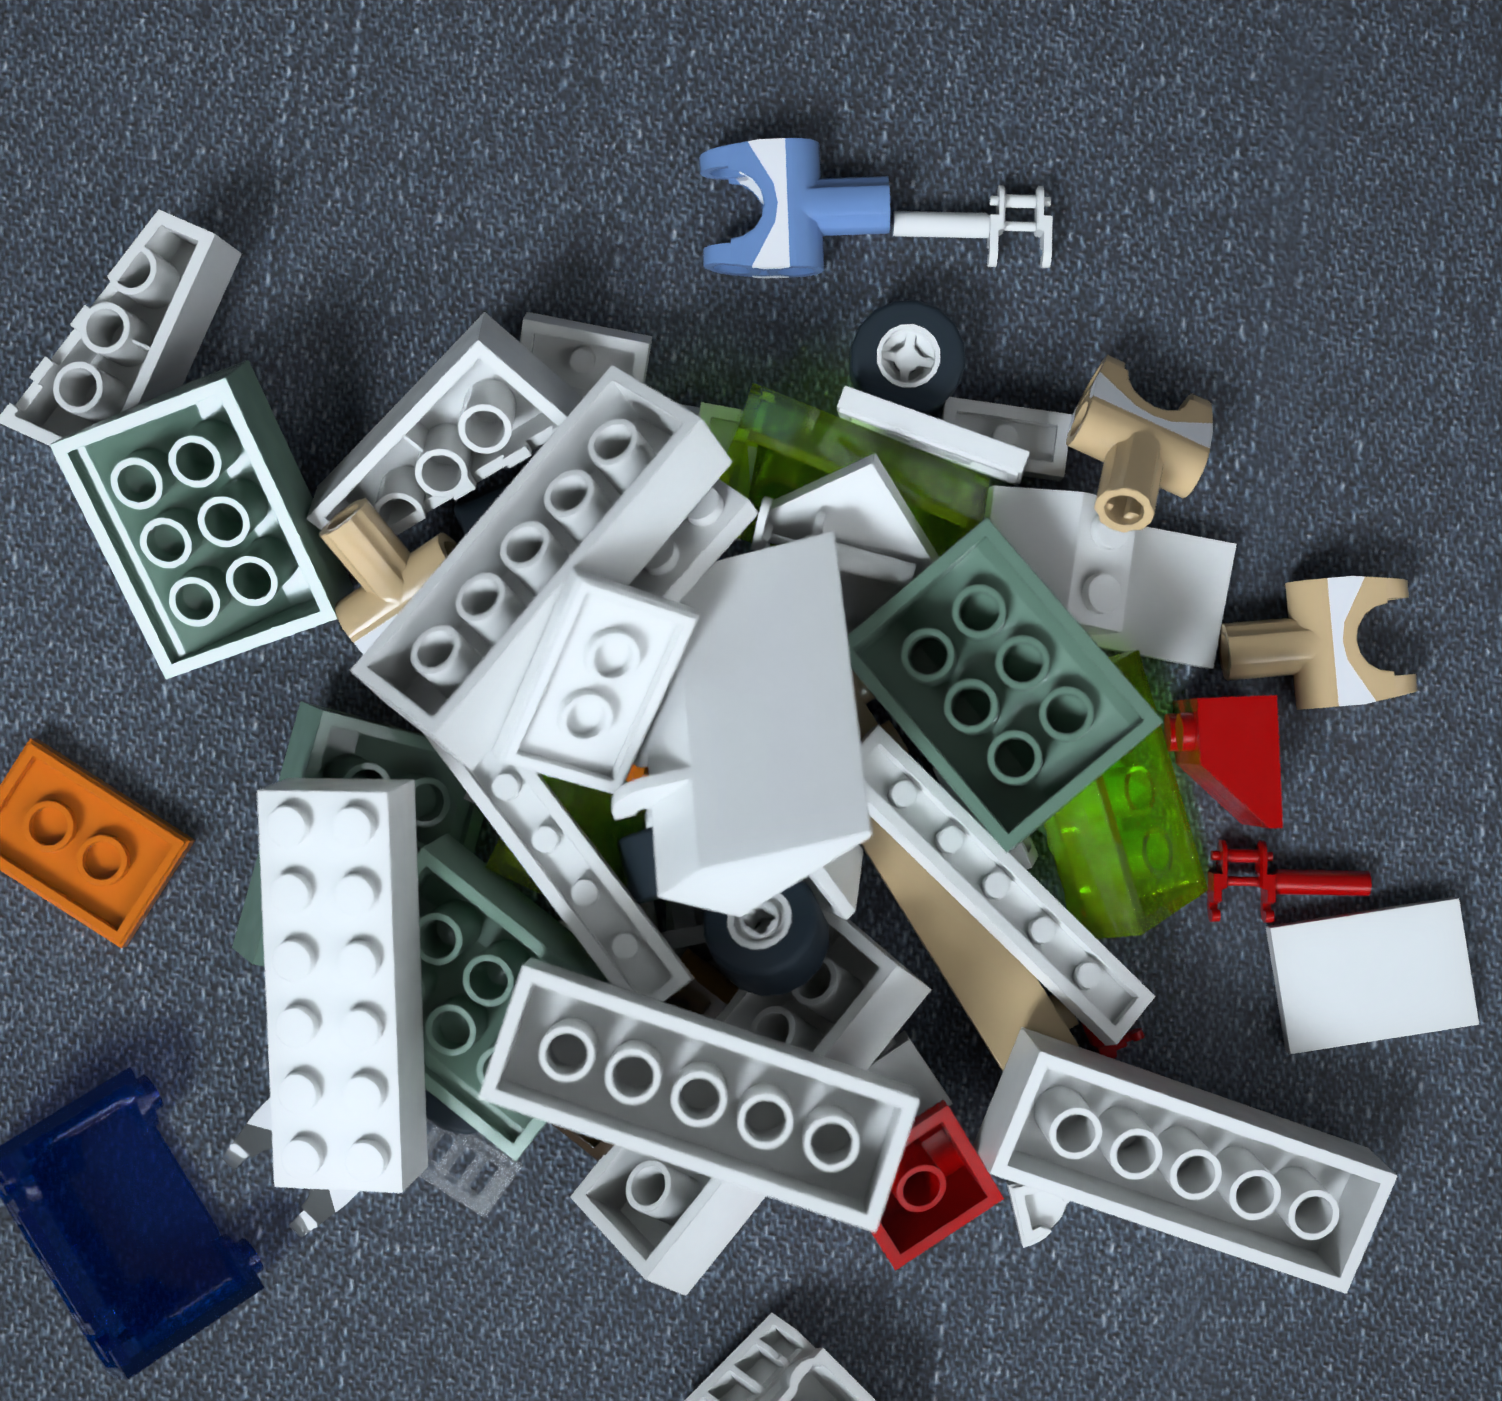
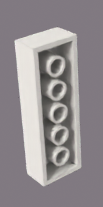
(589, 501)
(343, 983)
(700, 1094)
(1183, 1161)
(680, 1220)

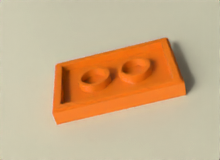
(84, 843)

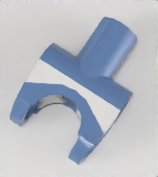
(795, 207)

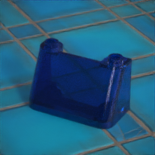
(122, 1226)

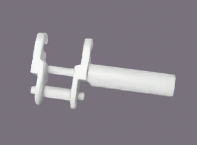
(981, 224)
(849, 558)

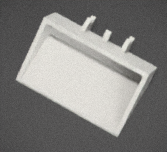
(755, 735)

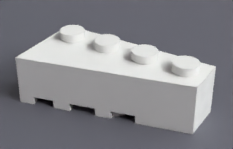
(134, 335)
(457, 425)

